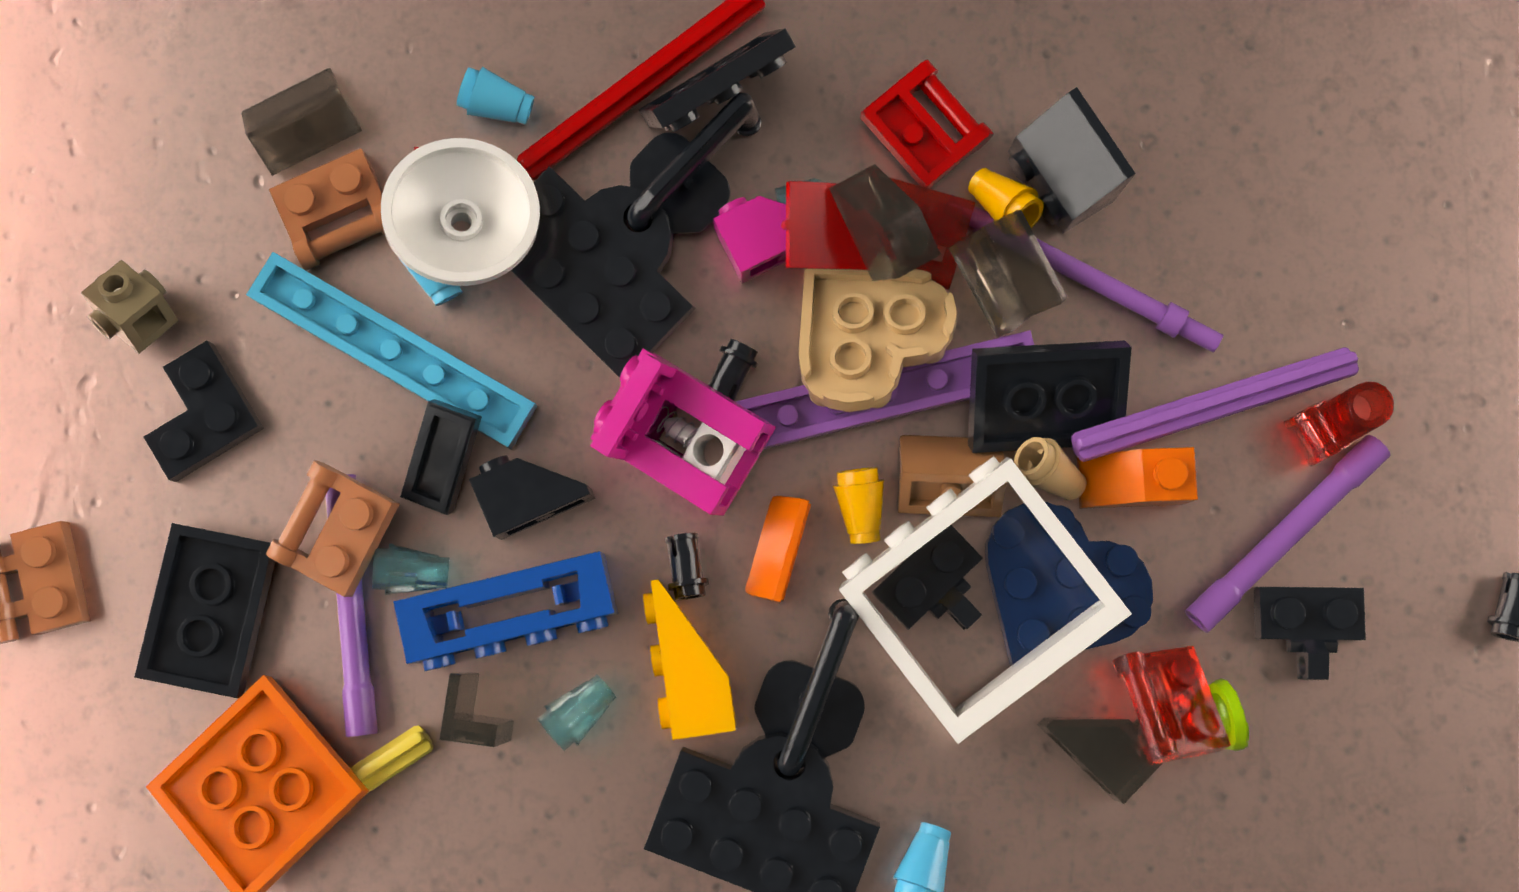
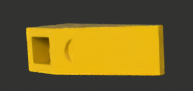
(695, 681)

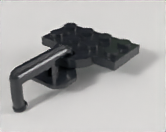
(604, 274)
(769, 824)

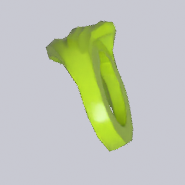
(1231, 714)

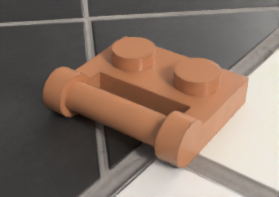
(326, 196)
(347, 537)

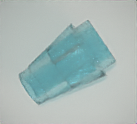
(408, 570)
(576, 712)

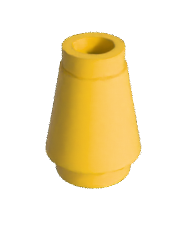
(1003, 195)
(860, 502)

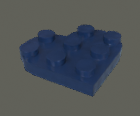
(1042, 591)

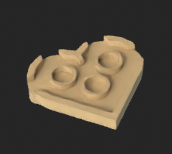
(865, 332)

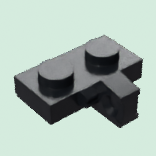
(932, 582)
(1310, 622)

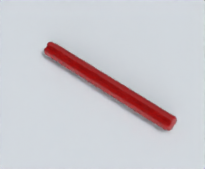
(637, 85)

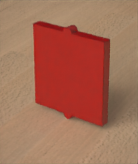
(817, 230)

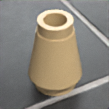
(1049, 468)

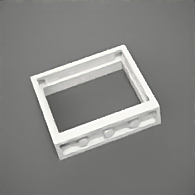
(1032, 667)

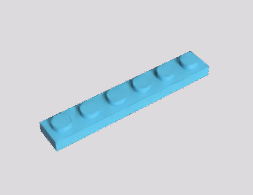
(389, 348)

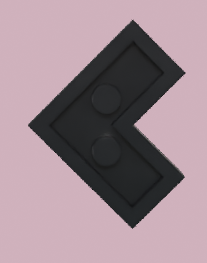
(215, 416)

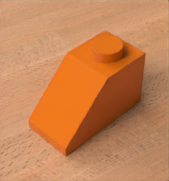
(1140, 478)

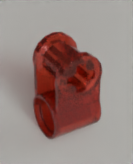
(1334, 425)

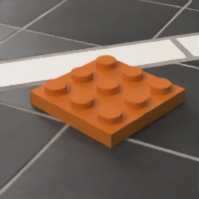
(257, 789)

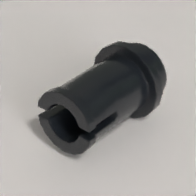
(733, 368)
(685, 567)
(1506, 619)

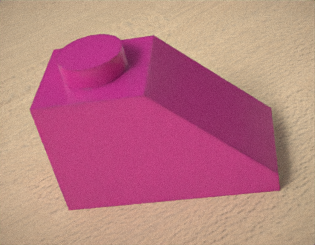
(752, 235)

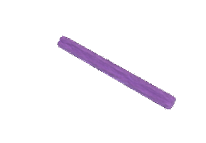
(1214, 404)

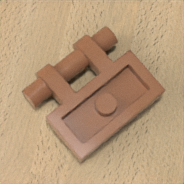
(48, 581)

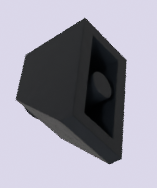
(523, 494)

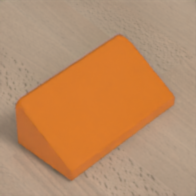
(777, 548)

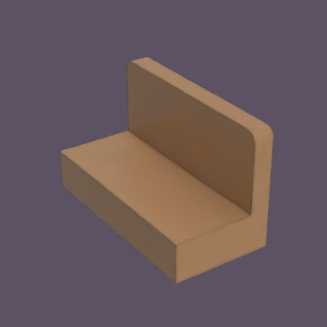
(937, 464)

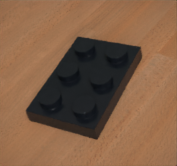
(718, 81)
(1045, 392)
(206, 611)

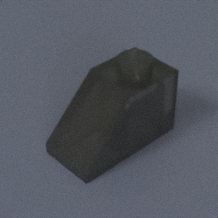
(884, 224)
(1105, 750)

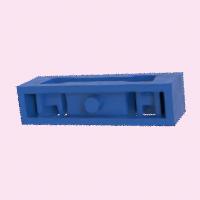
(423, 631)

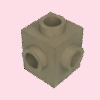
(129, 306)

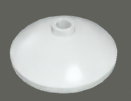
(452, 184)

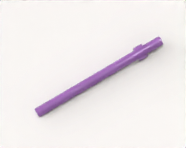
(1169, 319)

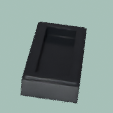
(440, 456)

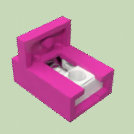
(644, 408)

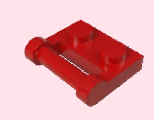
(913, 133)

